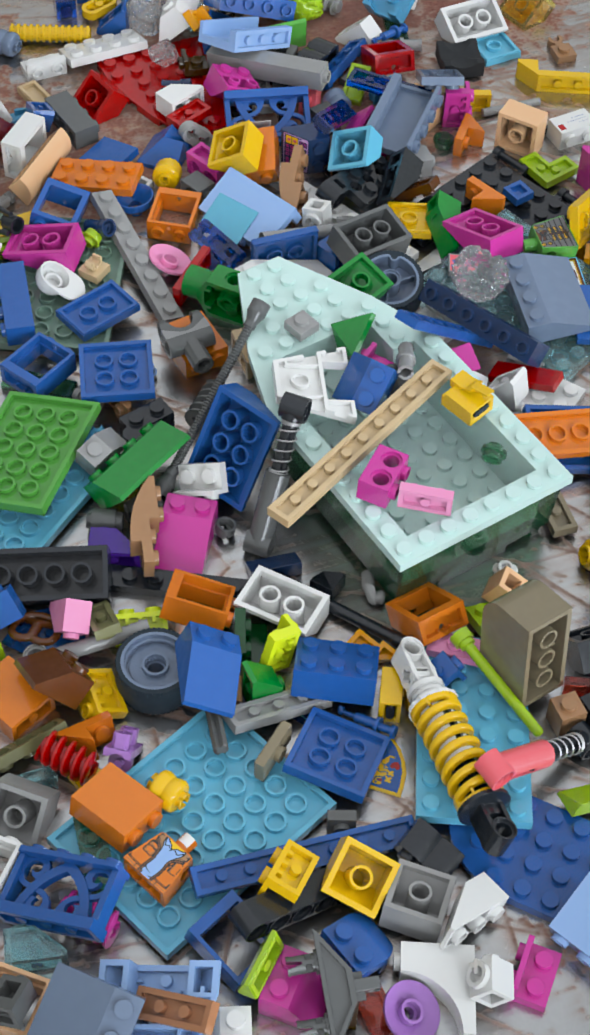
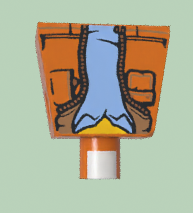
(161, 865)

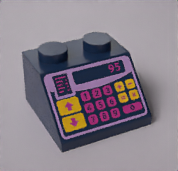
(314, 144)

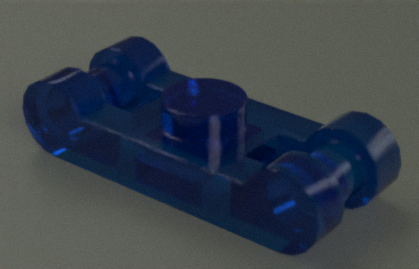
(218, 243)

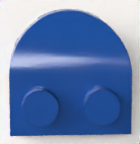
(359, 943)

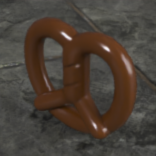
(38, 621)

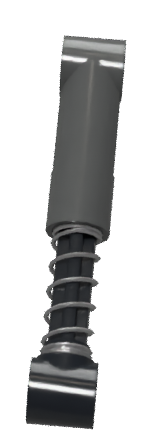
(261, 535)

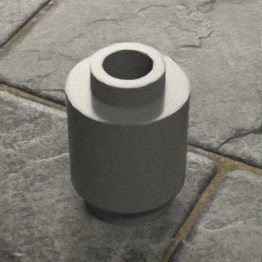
(105, 518)

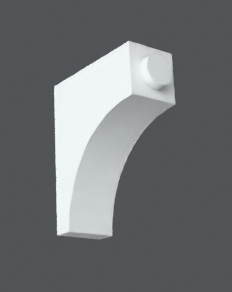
(443, 974)

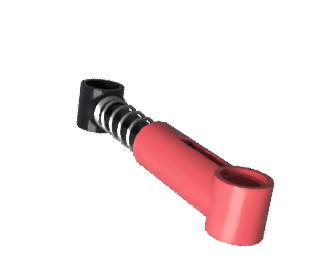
(501, 767)

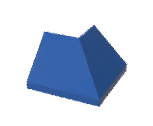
(164, 145)

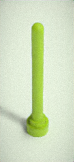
(464, 640)

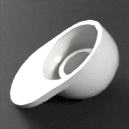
(56, 279)

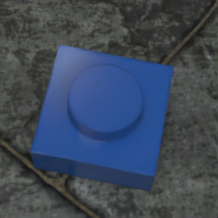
(518, 193)

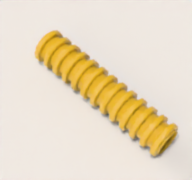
(51, 33)

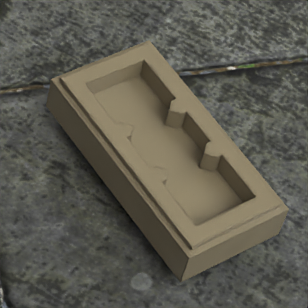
(273, 750)

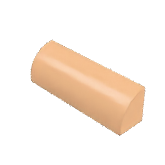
(41, 166)

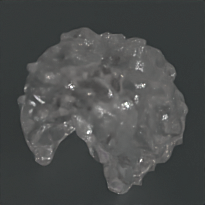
(145, 15)
(479, 274)

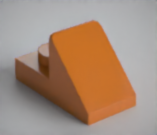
(468, 134)
(484, 196)
(90, 732)

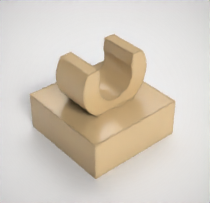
(94, 269)

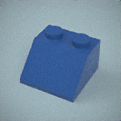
(365, 383)

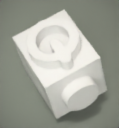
(316, 212)
(490, 980)

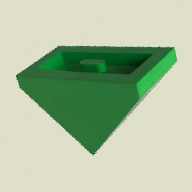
(352, 332)

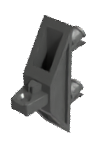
(340, 988)

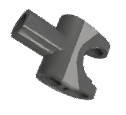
(189, 341)

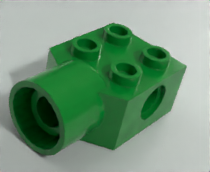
(215, 291)

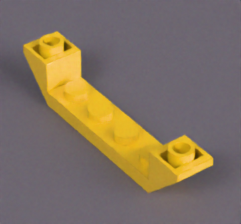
(552, 81)

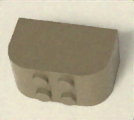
(527, 639)

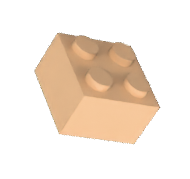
(520, 128)

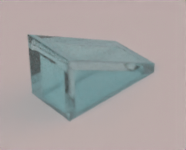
(43, 776)

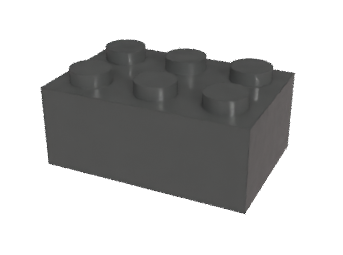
(369, 233)

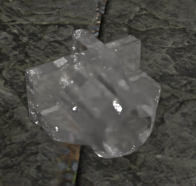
(163, 53)

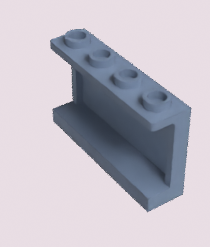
(404, 115)

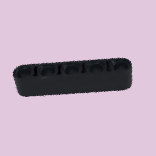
(270, 911)

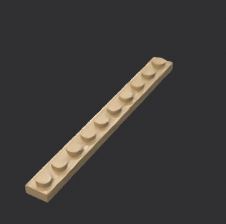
(358, 443)

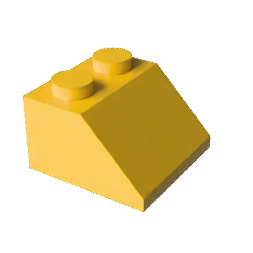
(236, 147)
(359, 876)

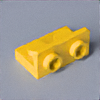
(103, 696)
(289, 871)

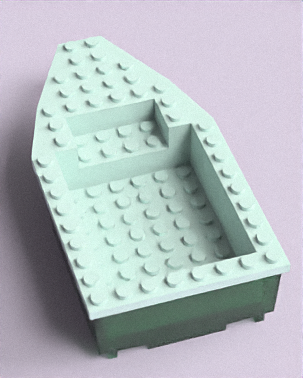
(397, 543)

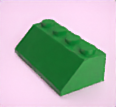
(134, 465)

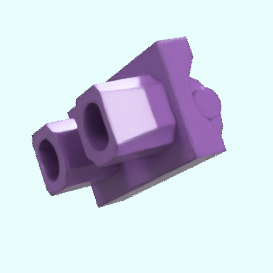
(123, 747)

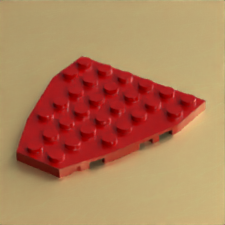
(141, 78)

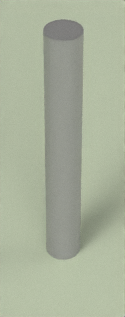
(495, 109)

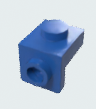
(448, 668)

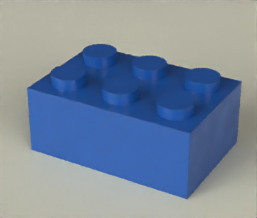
(335, 671)

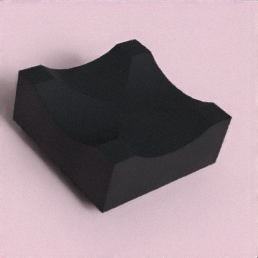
(461, 56)

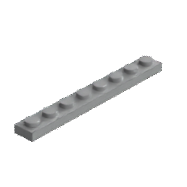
(137, 258)

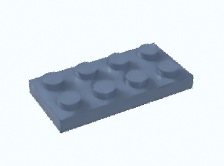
(442, 77)

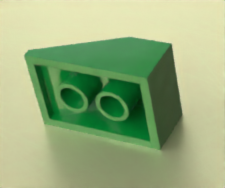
(364, 276)

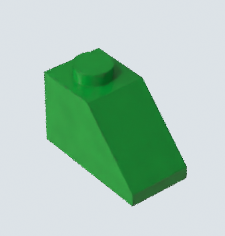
(259, 681)

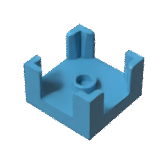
(391, 10)

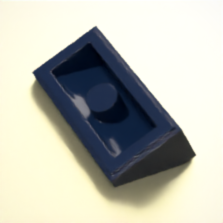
(285, 563)

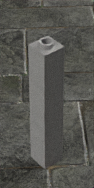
(275, 67)

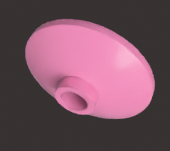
(169, 259)

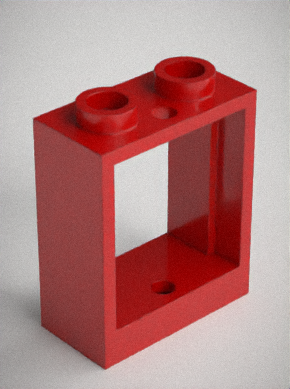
(385, 54)

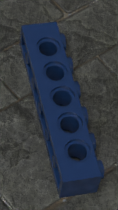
(484, 323)

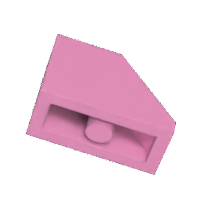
(71, 617)

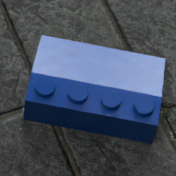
(240, 434)

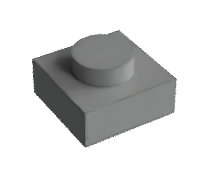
(301, 325)

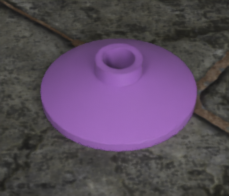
(420, 1004)

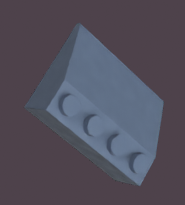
(547, 296)
(85, 1006)

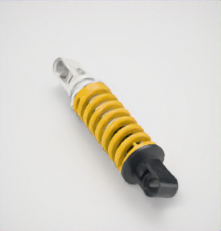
(453, 748)

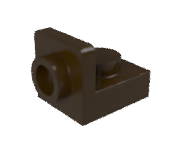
(193, 65)

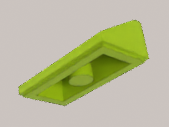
(576, 800)
(261, 966)

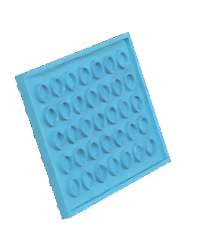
(226, 816)

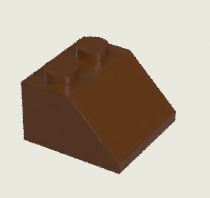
(56, 675)

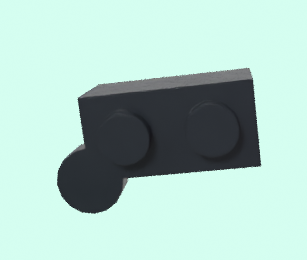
(138, 418)

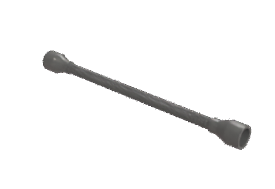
(255, 314)

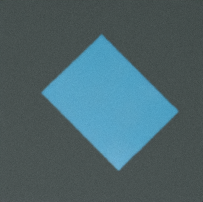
(230, 217)

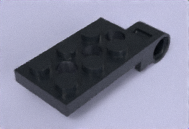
(344, 183)

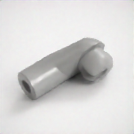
(368, 584)

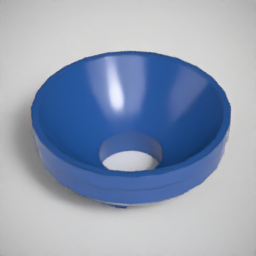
(142, 197)

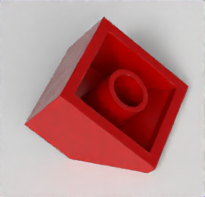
(100, 97)

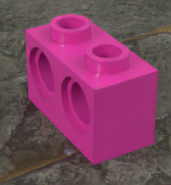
(198, 159)
(383, 476)

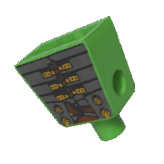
(551, 238)

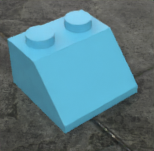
(354, 148)

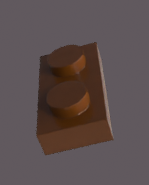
(423, 187)

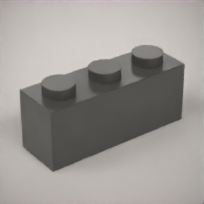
(73, 119)

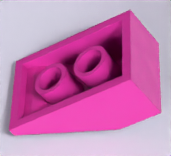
(487, 231)
(47, 243)
(186, 533)

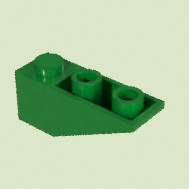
(439, 209)

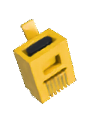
(468, 398)
(391, 696)

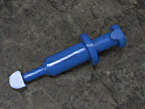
(393, 32)
(369, 722)

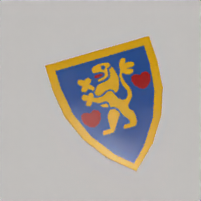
(391, 772)

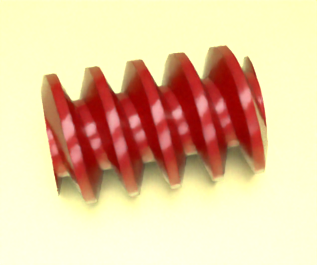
(66, 758)

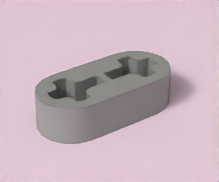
(198, 131)

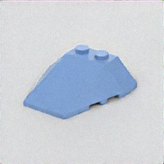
(197, 979)

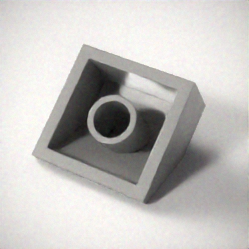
(26, 808)
(417, 901)

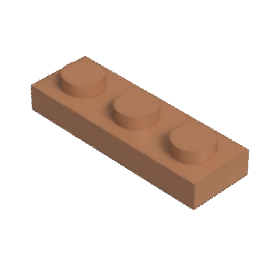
(178, 1010)

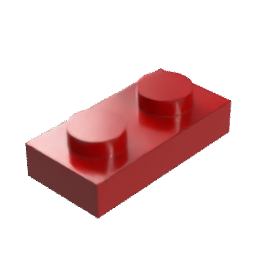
(194, 111)

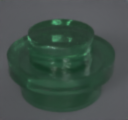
(443, 140)
(493, 453)

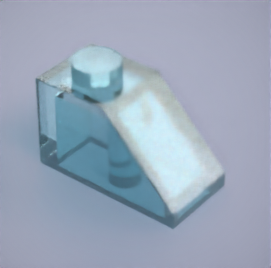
(32, 949)

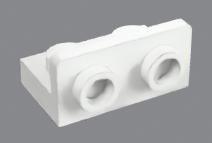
(44, 67)
(203, 479)

